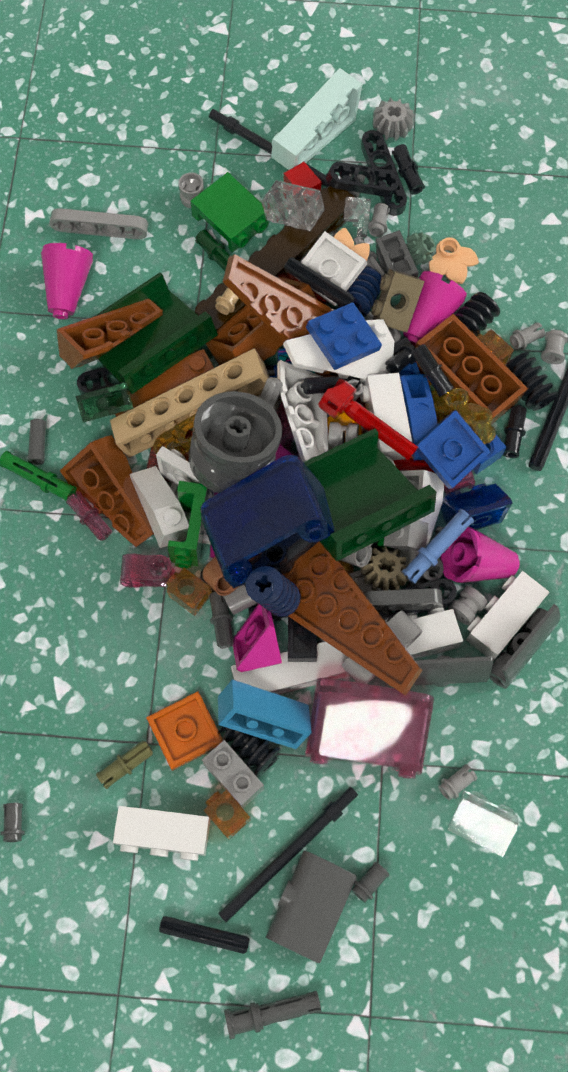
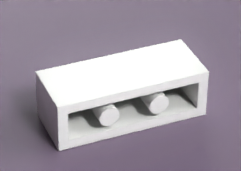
(385, 400)
(506, 614)
(161, 832)

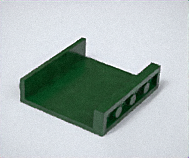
(159, 343)
(366, 495)

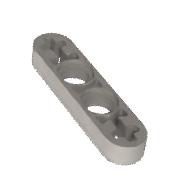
(98, 223)

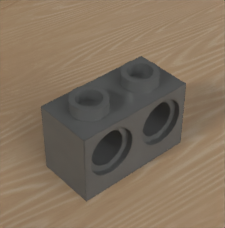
(394, 254)

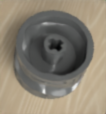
(232, 439)

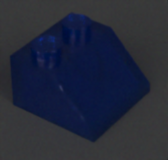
(483, 503)

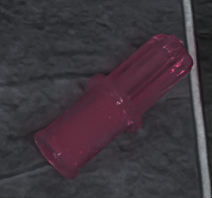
(89, 516)

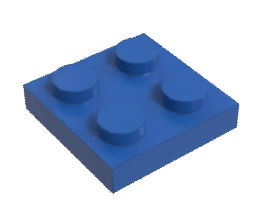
(343, 336)
(452, 449)

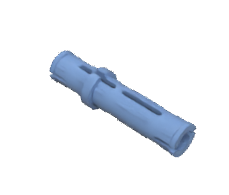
(437, 546)

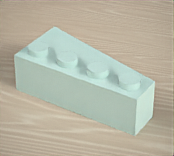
(318, 121)

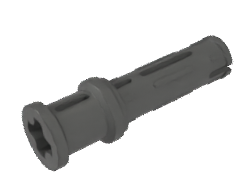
(257, 1015)

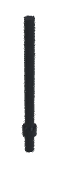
(232, 126)
(331, 812)

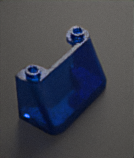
(263, 512)

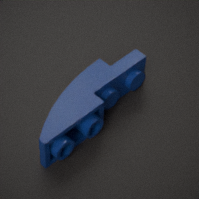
(418, 404)

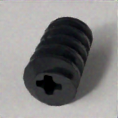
(478, 312)
(537, 393)
(252, 748)

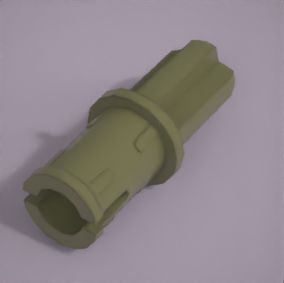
(124, 764)

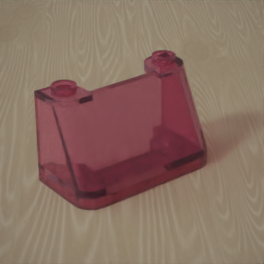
(369, 726)

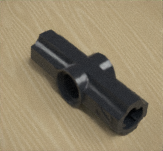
(292, 549)

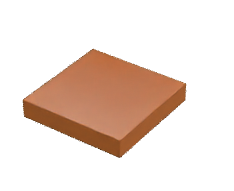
(185, 730)

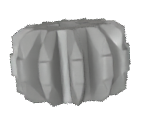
(393, 119)

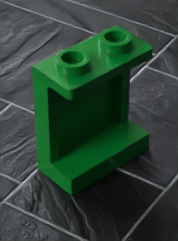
(230, 211)
(188, 553)

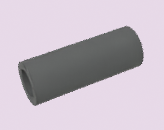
(37, 440)

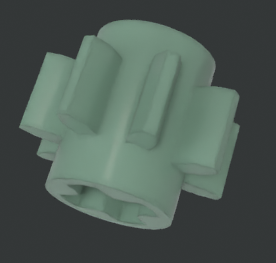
(420, 248)

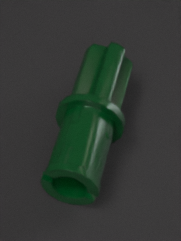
(213, 248)

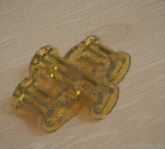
(475, 415)

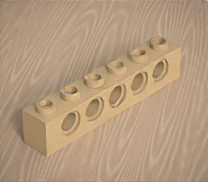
(141, 426)

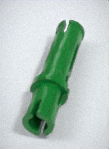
(13, 462)

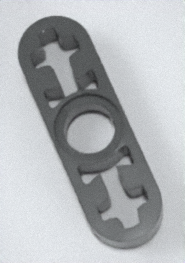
(405, 599)

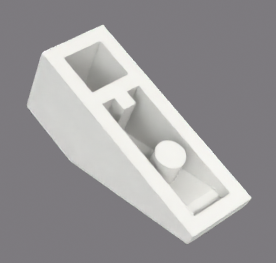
(160, 506)

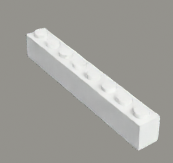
(438, 635)

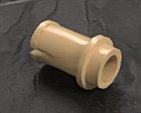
(226, 303)

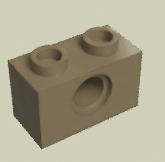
(400, 315)

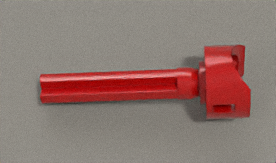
(341, 401)

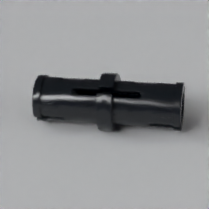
(408, 169)

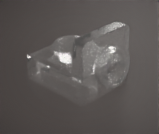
(358, 211)

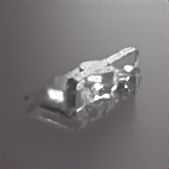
(484, 822)

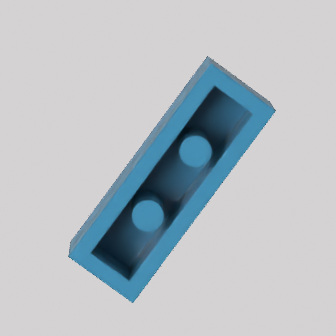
(264, 714)

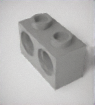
(233, 774)

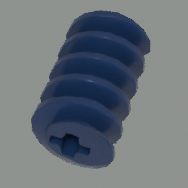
(365, 290)
(273, 591)

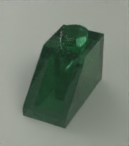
(104, 402)

